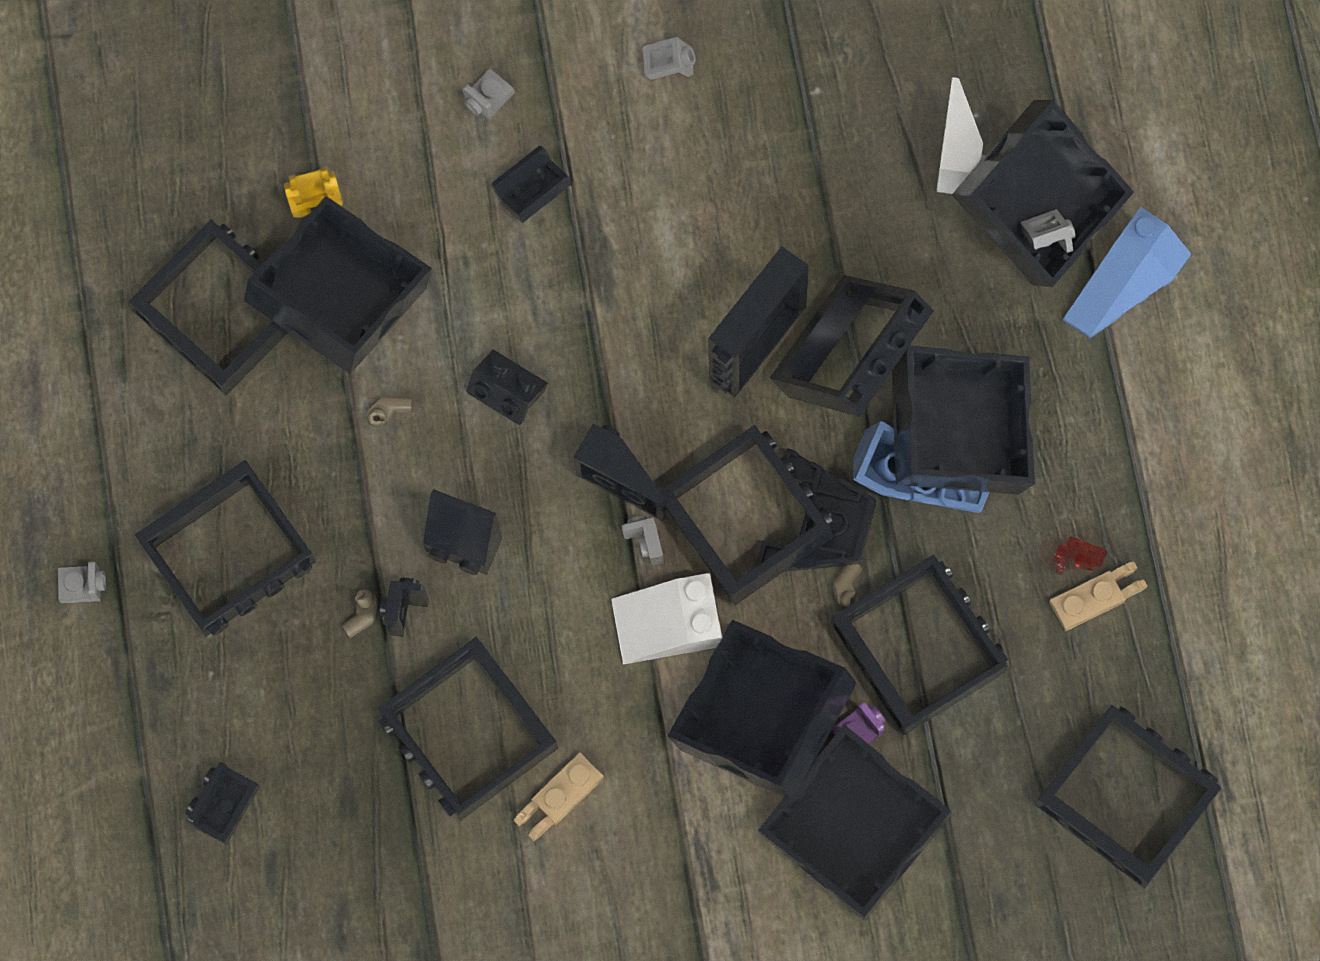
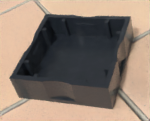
(1035, 170)
(337, 285)
(962, 421)
(762, 709)
(855, 823)

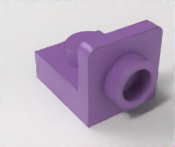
(864, 722)

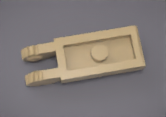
(1095, 597)
(561, 794)

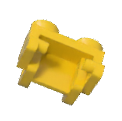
(310, 189)

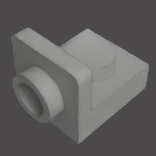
(668, 58)
(487, 94)
(1047, 229)
(650, 543)
(81, 583)

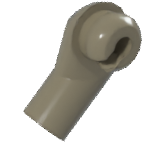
(386, 407)
(843, 586)
(365, 613)

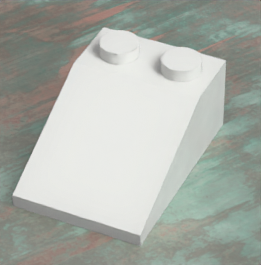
(961, 142)
(667, 619)

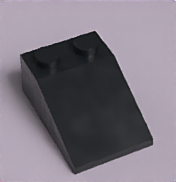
(611, 465)
(461, 533)

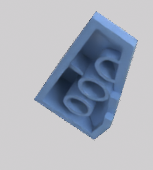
(1136, 266)
(876, 470)

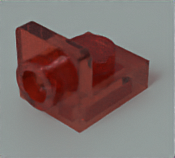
(1085, 555)

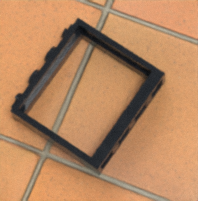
(141, 305)
(757, 322)
(827, 329)
(199, 505)
(780, 561)
(958, 602)
(471, 651)
(1098, 839)

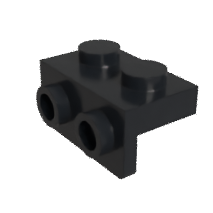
(530, 184)
(505, 386)
(395, 606)
(221, 803)

